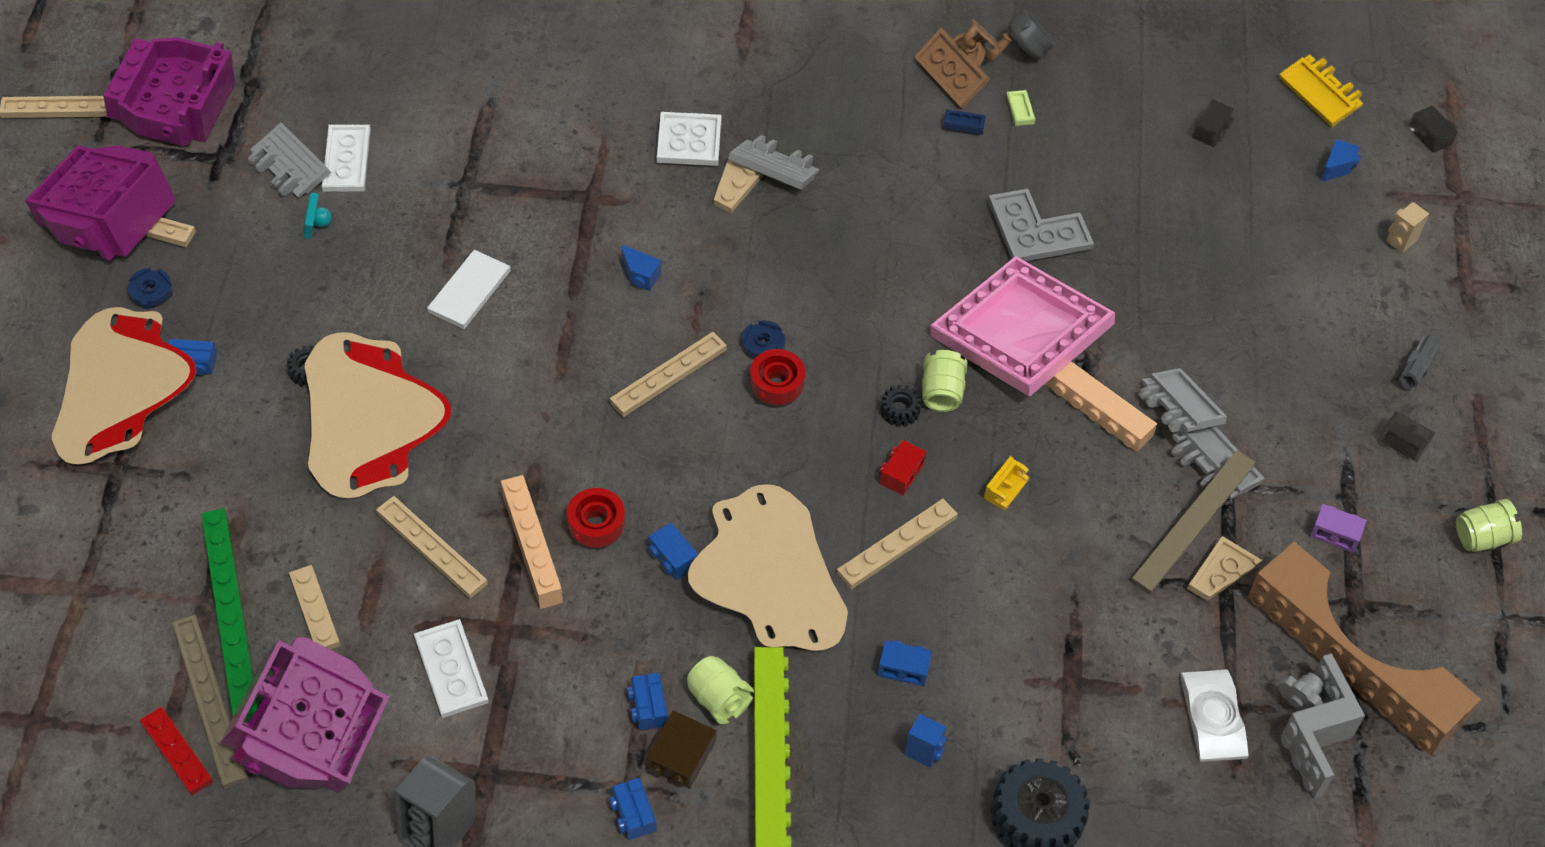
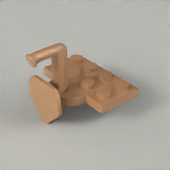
(957, 60)

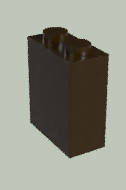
(681, 749)

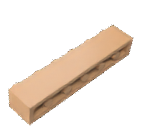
(1103, 406)
(531, 542)

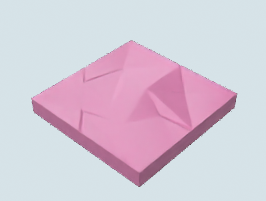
(1022, 325)

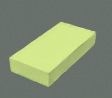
(1020, 108)

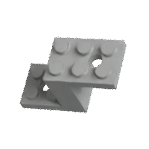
(1322, 726)

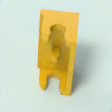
(1006, 483)

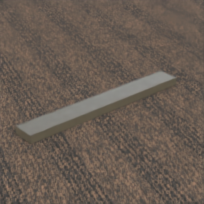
(1193, 522)
(208, 698)

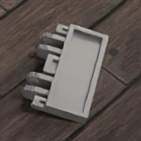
(759, 157)
(290, 160)
(1185, 402)
(1211, 452)

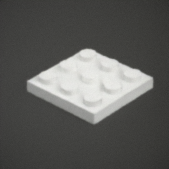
(689, 138)

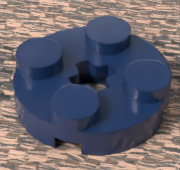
(149, 298)
(757, 332)

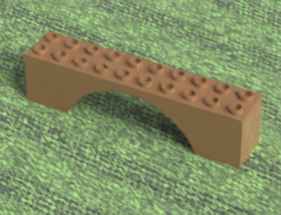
(1419, 702)

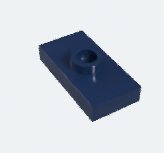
(964, 121)

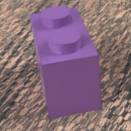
(1338, 528)

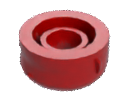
(777, 364)
(591, 504)

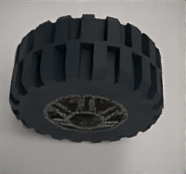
(1039, 805)

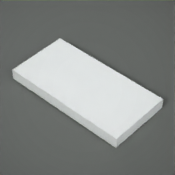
(346, 158)
(468, 289)
(451, 668)

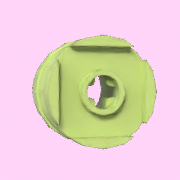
(943, 380)
(1489, 526)
(719, 689)

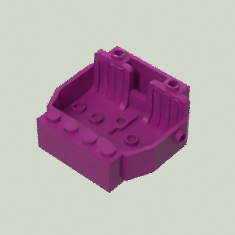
(188, 92)
(102, 199)
(292, 743)

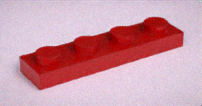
(176, 751)

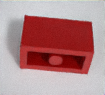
(902, 467)

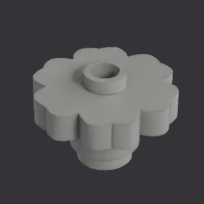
(1302, 692)

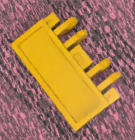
(1321, 89)

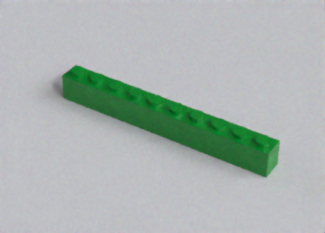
(229, 607)

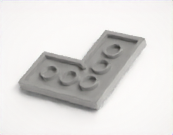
(1034, 237)

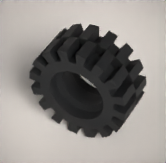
(294, 364)
(900, 395)

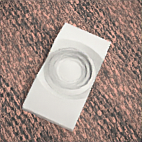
(1214, 715)

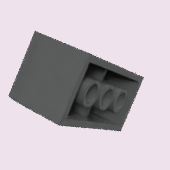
(434, 805)

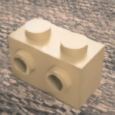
(1407, 227)

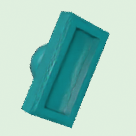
(315, 216)

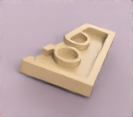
(735, 185)
(1222, 568)

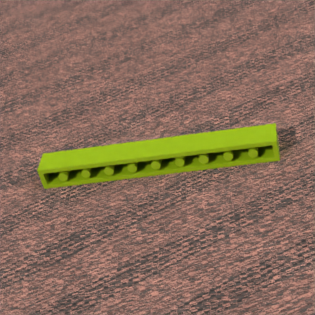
(770, 748)

